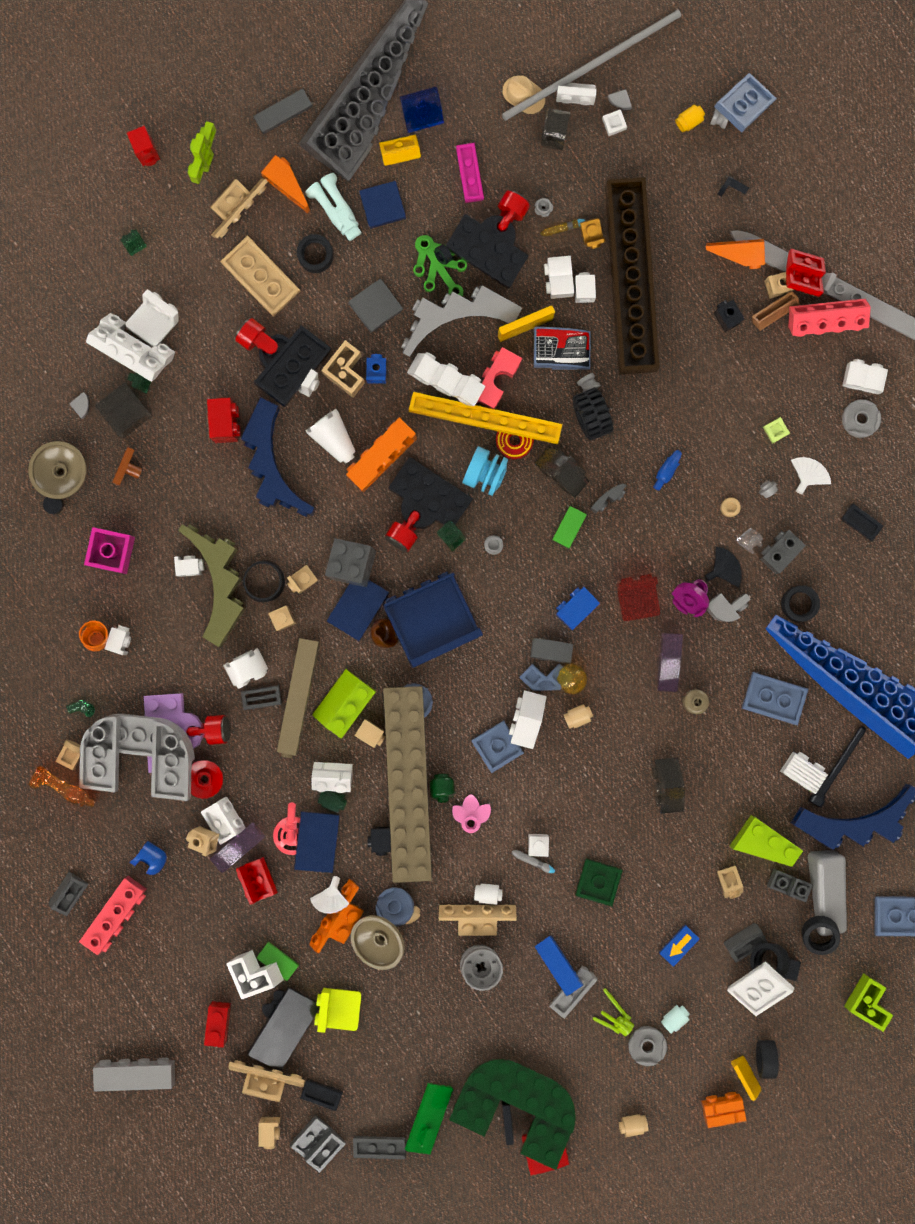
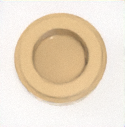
(730, 507)

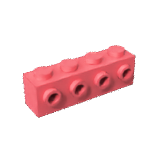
(829, 317)
(112, 916)

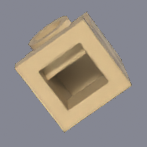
(774, 287)
(203, 840)
(268, 1132)

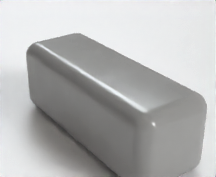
(829, 887)

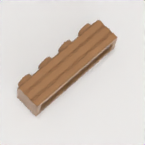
(775, 310)

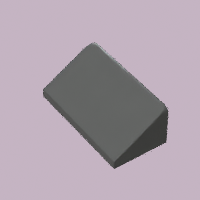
(67, 894)
(744, 942)

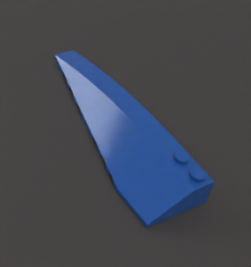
(862, 690)

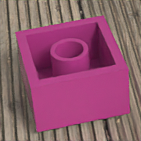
(109, 550)

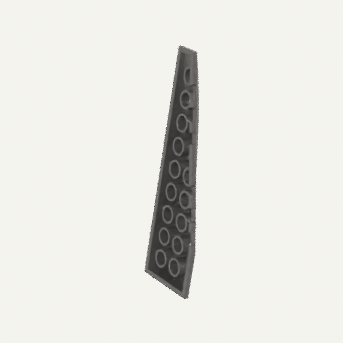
(352, 115)

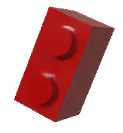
(143, 146)
(217, 1024)

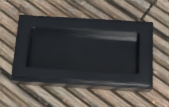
(862, 522)
(321, 1094)
(507, 1123)

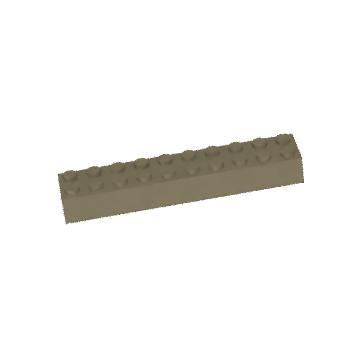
(407, 784)

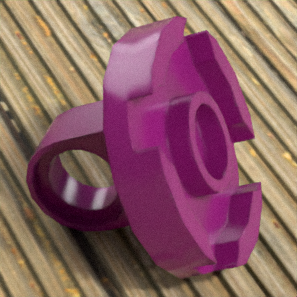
(691, 598)

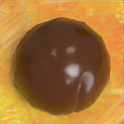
(383, 634)

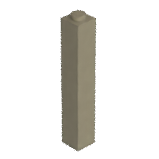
(298, 697)

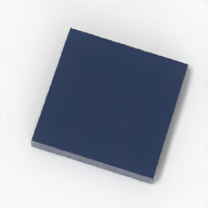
(382, 204)

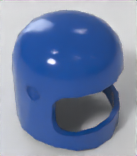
(152, 856)

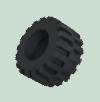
(592, 414)

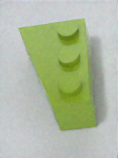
(764, 842)

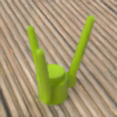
(621, 1024)

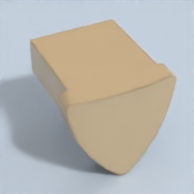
(69, 755)

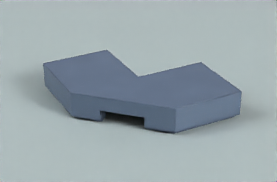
(538, 681)

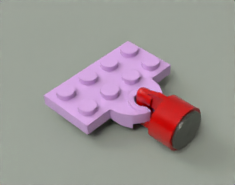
(171, 707)

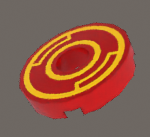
(511, 451)

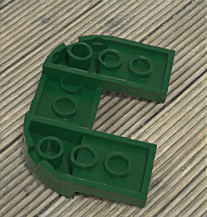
(527, 1091)

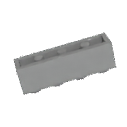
(134, 1075)

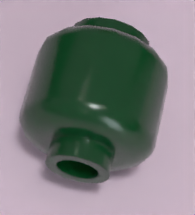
(442, 787)

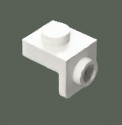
(310, 383)

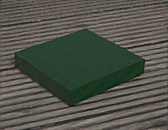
(598, 882)

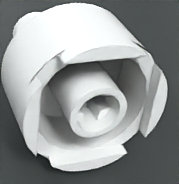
(246, 667)

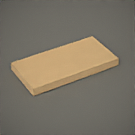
(260, 276)

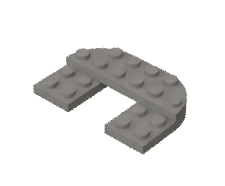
(142, 736)

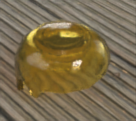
(572, 679)

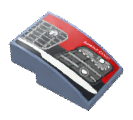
(561, 348)

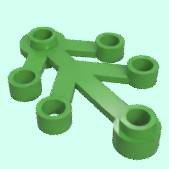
(435, 265)

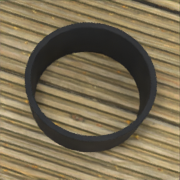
(281, 584)

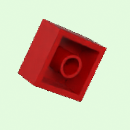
(223, 420)

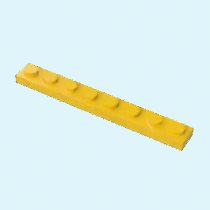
(485, 418)

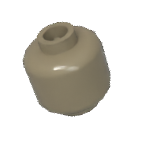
(689, 704)

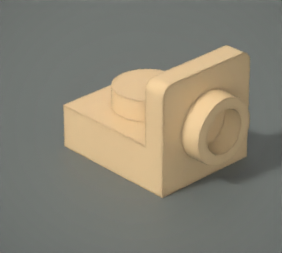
(302, 580)
(730, 882)

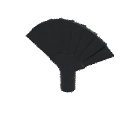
(725, 567)

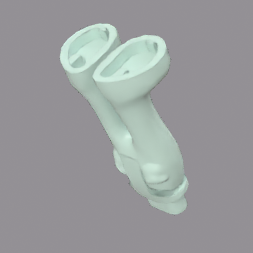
(340, 215)

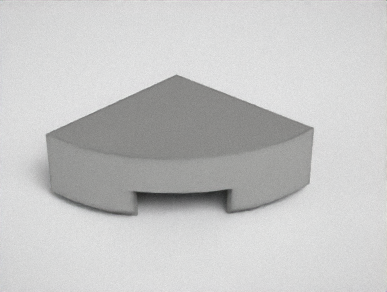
(620, 100)
(81, 405)

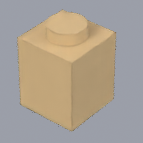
(282, 618)
(370, 733)

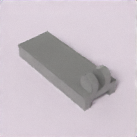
(564, 1004)

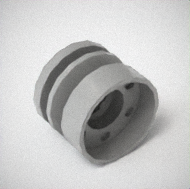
(485, 977)

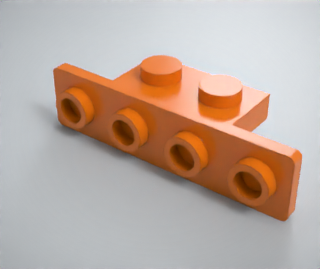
(338, 924)

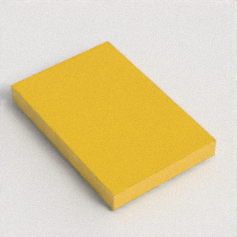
(526, 323)

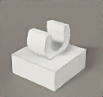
(614, 122)

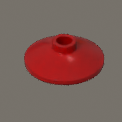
(215, 779)

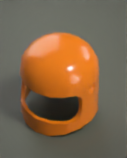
(94, 635)

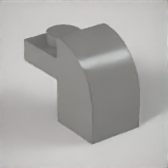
(723, 611)

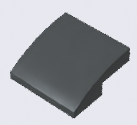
(375, 305)
(317, 1143)

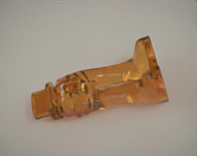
(67, 791)

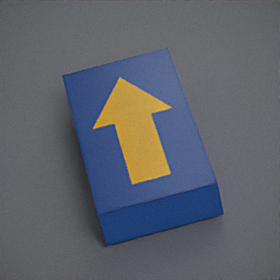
(679, 945)

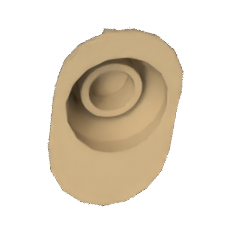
(519, 89)

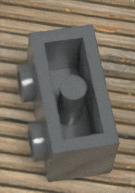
(782, 551)

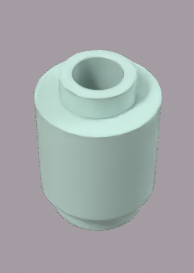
(675, 1018)

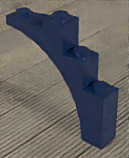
(260, 436)
(859, 829)

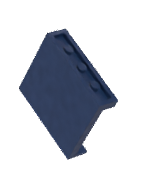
(431, 619)

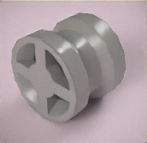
(719, 119)
(588, 382)

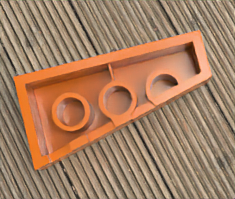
(381, 455)

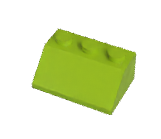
(344, 703)

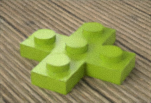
(202, 152)

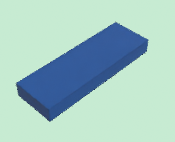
(559, 965)

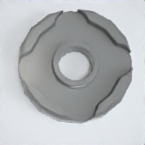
(872, 415)
(642, 1035)

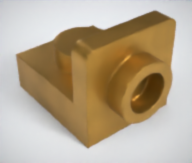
(592, 233)

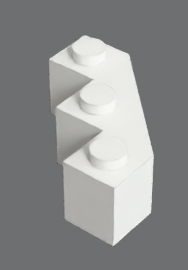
(446, 379)

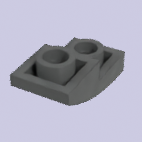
(613, 494)
(551, 650)
(789, 885)

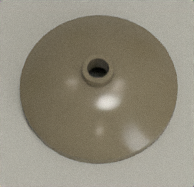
(45, 467)
(377, 942)

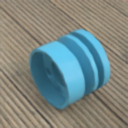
(485, 471)

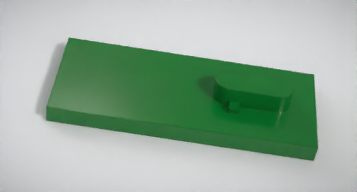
(429, 1118)

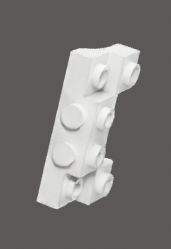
(127, 350)

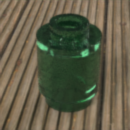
(332, 800)

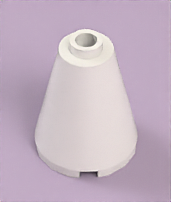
(333, 436)

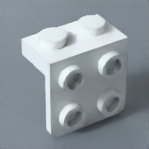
(153, 319)

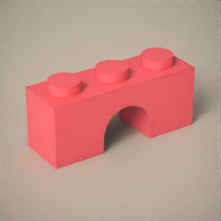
(504, 363)

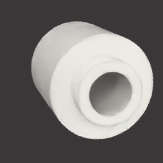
(488, 893)

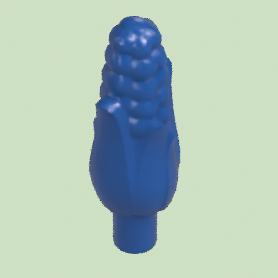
(667, 470)

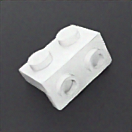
(576, 93)

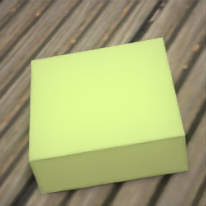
(776, 430)

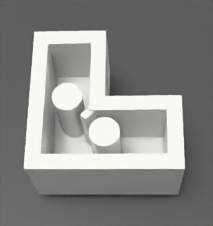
(527, 719)
(251, 978)

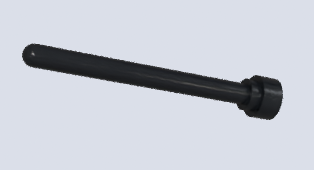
(818, 798)

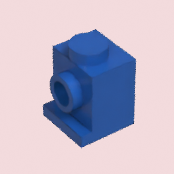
(378, 376)

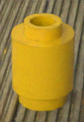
(690, 118)

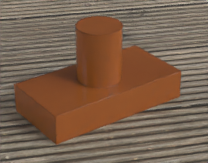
(126, 467)

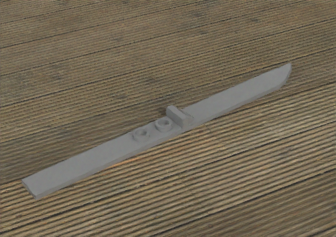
(841, 290)

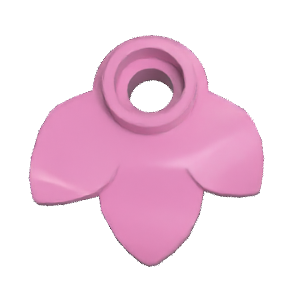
(471, 811)

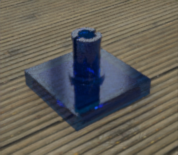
(422, 109)

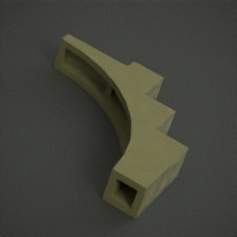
(225, 610)

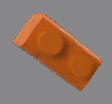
(723, 1110)

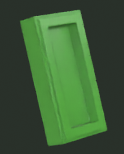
(569, 527)
(271, 954)

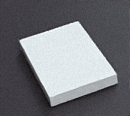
(760, 989)

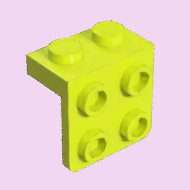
(338, 1009)

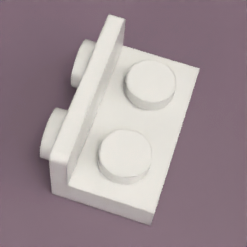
(223, 820)

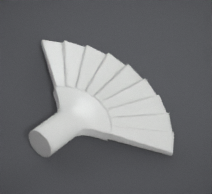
(810, 473)
(330, 899)

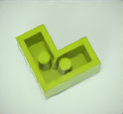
(864, 1003)

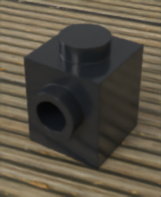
(728, 315)
(380, 840)

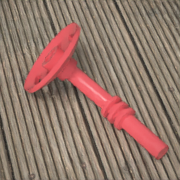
(289, 825)

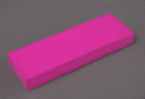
(469, 172)

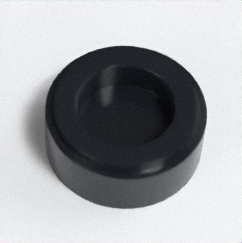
(443, 254)
(53, 506)

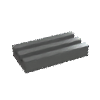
(245, 700)

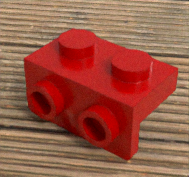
(256, 880)

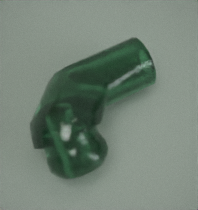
(82, 706)

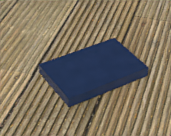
(357, 608)
(316, 842)

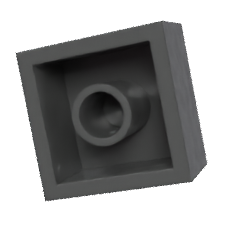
(350, 562)

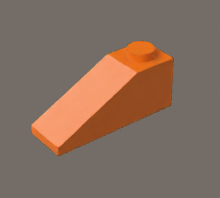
(281, 177)
(743, 252)

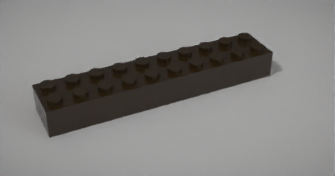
(632, 276)

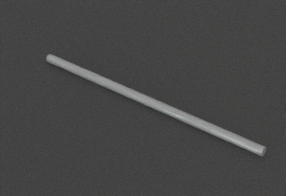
(591, 65)

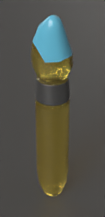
(562, 227)

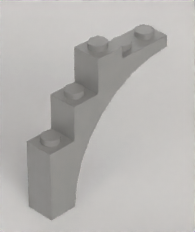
(455, 306)

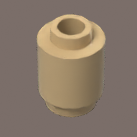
(578, 716)
(633, 1125)

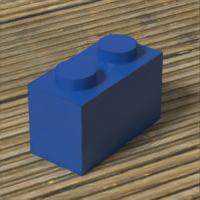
(577, 607)

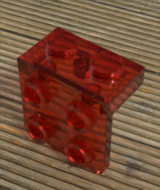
(638, 597)

